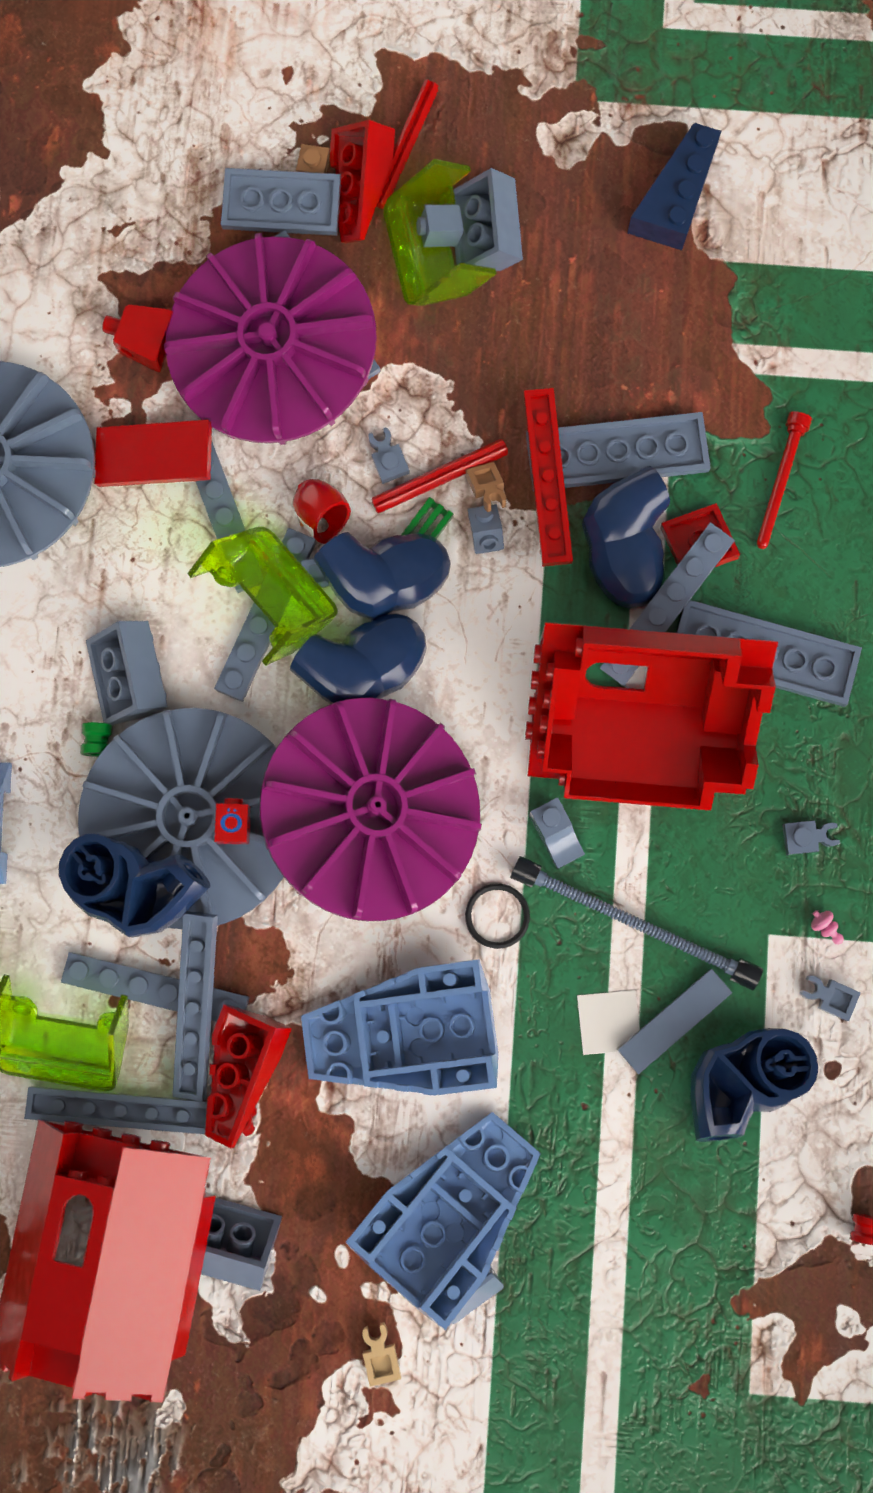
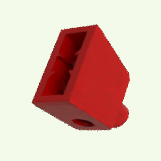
(140, 334)

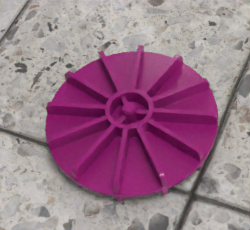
(271, 339)
(370, 809)

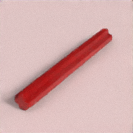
(408, 138)
(439, 476)

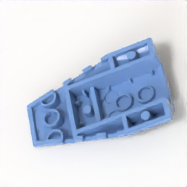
(409, 1033)
(447, 1219)

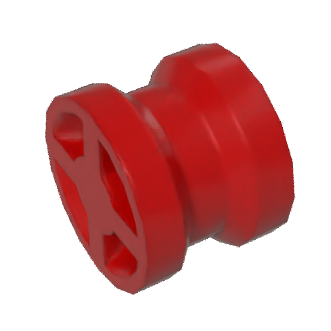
(863, 1229)

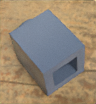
(440, 225)

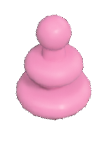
(824, 922)

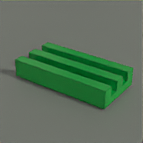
(438, 509)

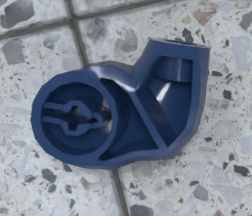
(622, 541)
(386, 577)
(369, 662)
(124, 889)
(748, 1076)

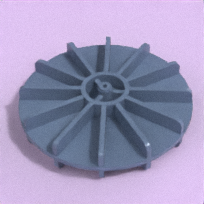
(43, 463)
(161, 792)

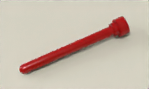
(797, 425)

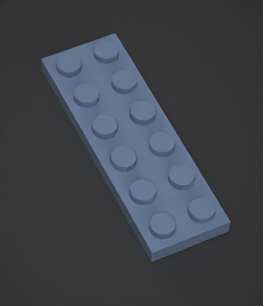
(620, 448)
(802, 661)

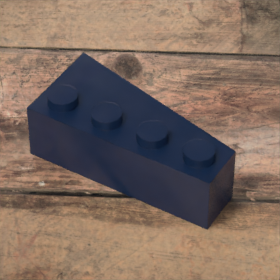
(674, 196)

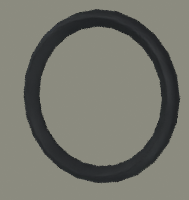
(468, 917)

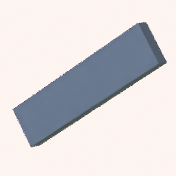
(674, 1021)

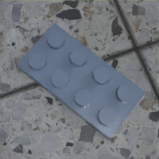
(281, 201)

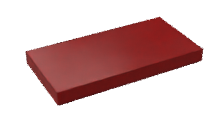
(153, 453)

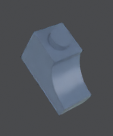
(556, 833)

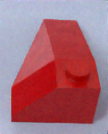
(362, 158)
(243, 1062)

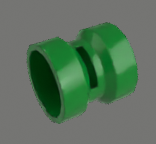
(95, 739)

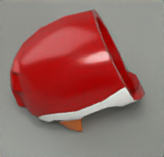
(320, 500)

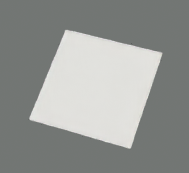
(607, 1020)

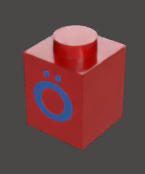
(232, 822)

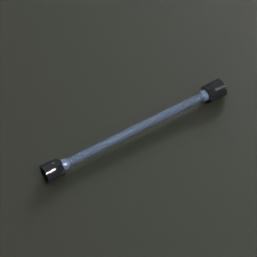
(741, 971)

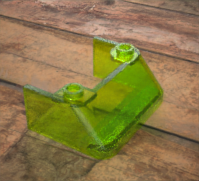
(428, 273)
(275, 584)
(60, 1048)

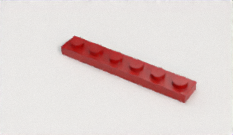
(548, 477)

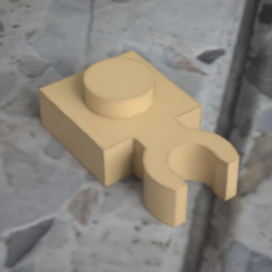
(380, 1360)

